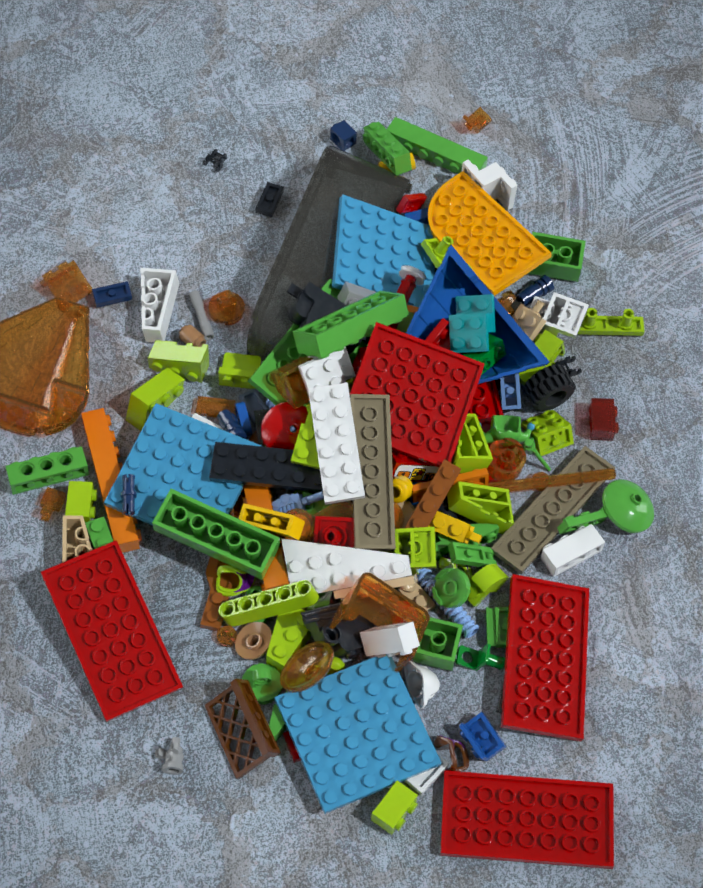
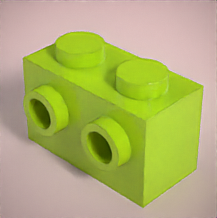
(80, 500)
(394, 808)

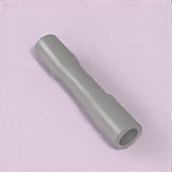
(205, 325)

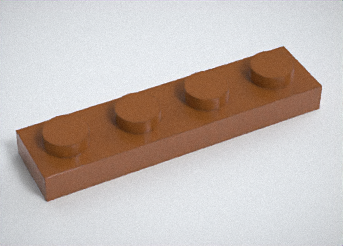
(434, 495)

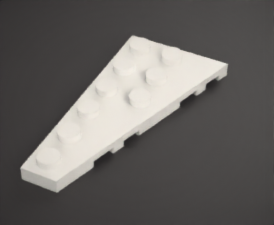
(338, 566)

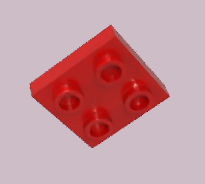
(334, 531)

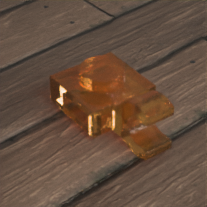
(51, 501)

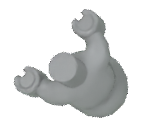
(173, 757)

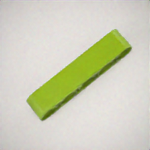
(268, 603)

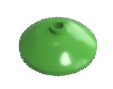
(628, 506)

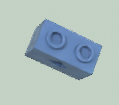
(510, 392)

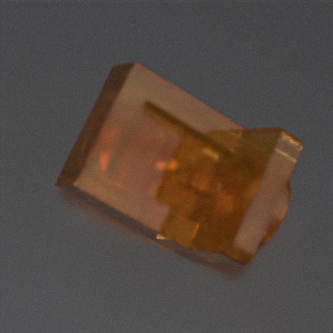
(477, 120)

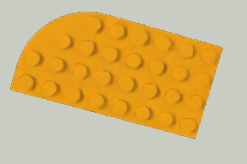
(484, 233)

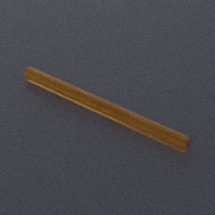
(556, 480)

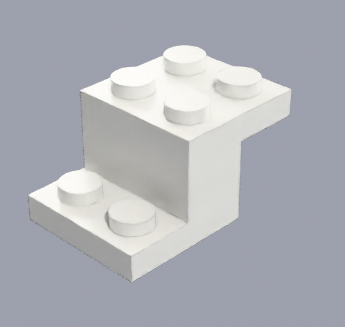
(493, 181)
(562, 315)
(327, 371)

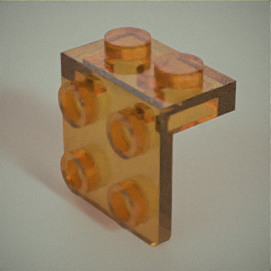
(67, 282)

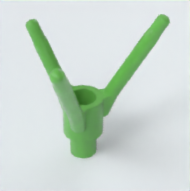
(529, 448)

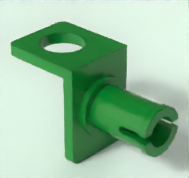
(479, 658)

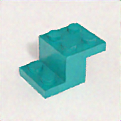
(472, 323)

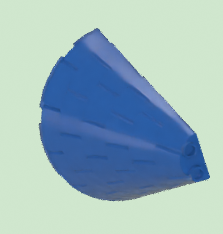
(458, 279)

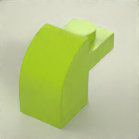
(485, 581)

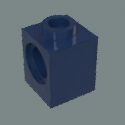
(343, 135)

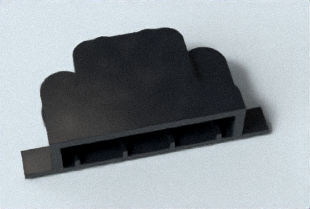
(314, 304)
(344, 637)

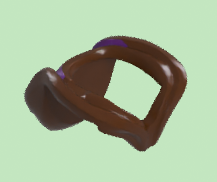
(445, 743)

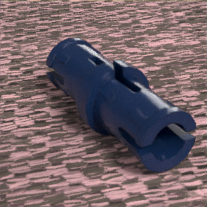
(128, 494)

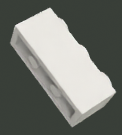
(572, 549)
(390, 640)

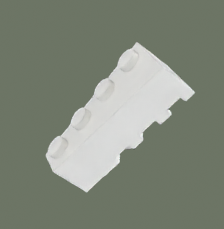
(158, 299)

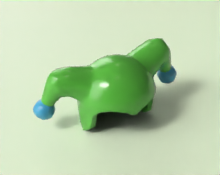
(507, 427)

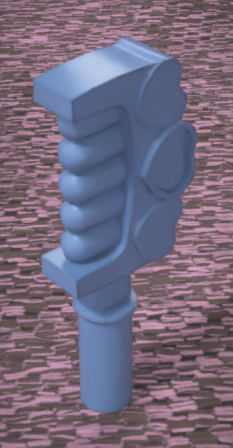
(294, 501)

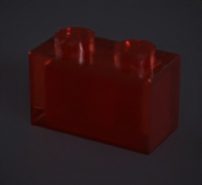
(602, 419)

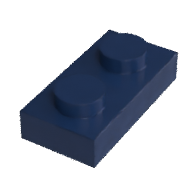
(112, 294)

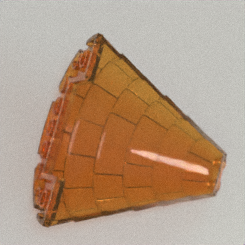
(44, 367)

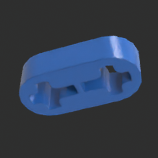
(243, 418)

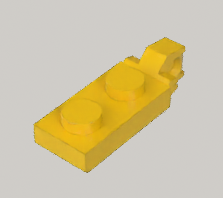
(454, 528)

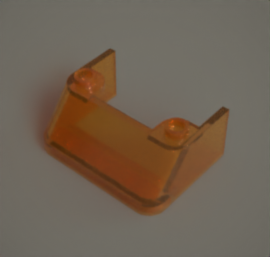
(382, 607)

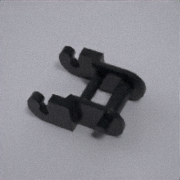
(209, 158)
(572, 372)

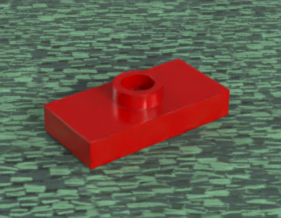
(411, 203)

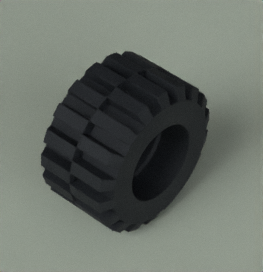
(549, 388)

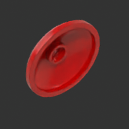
(277, 423)

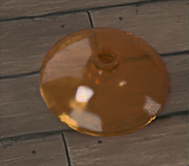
(307, 667)

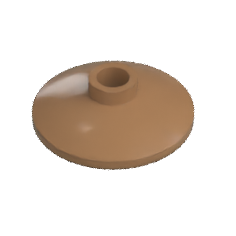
(250, 635)

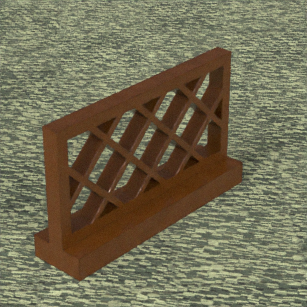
(253, 719)

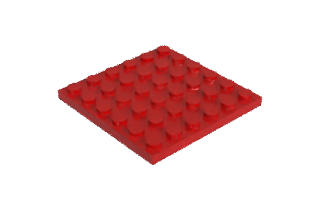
(426, 389)

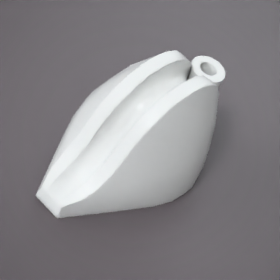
(420, 683)

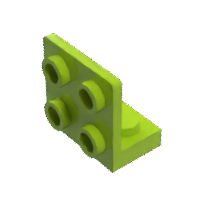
(550, 432)

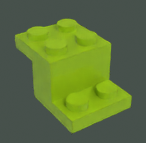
(305, 448)
(419, 545)

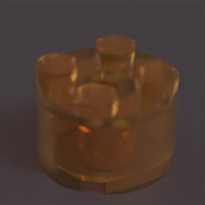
(512, 452)

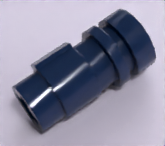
(539, 288)
(230, 423)

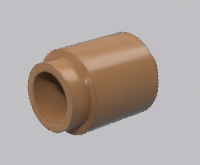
(190, 334)

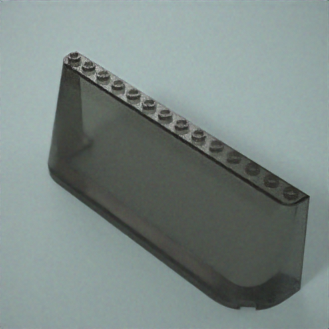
(311, 239)

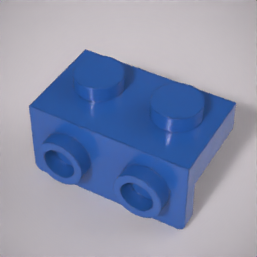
(482, 737)

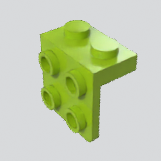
(238, 369)

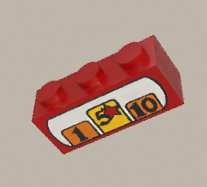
(412, 468)

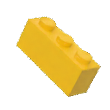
(272, 521)

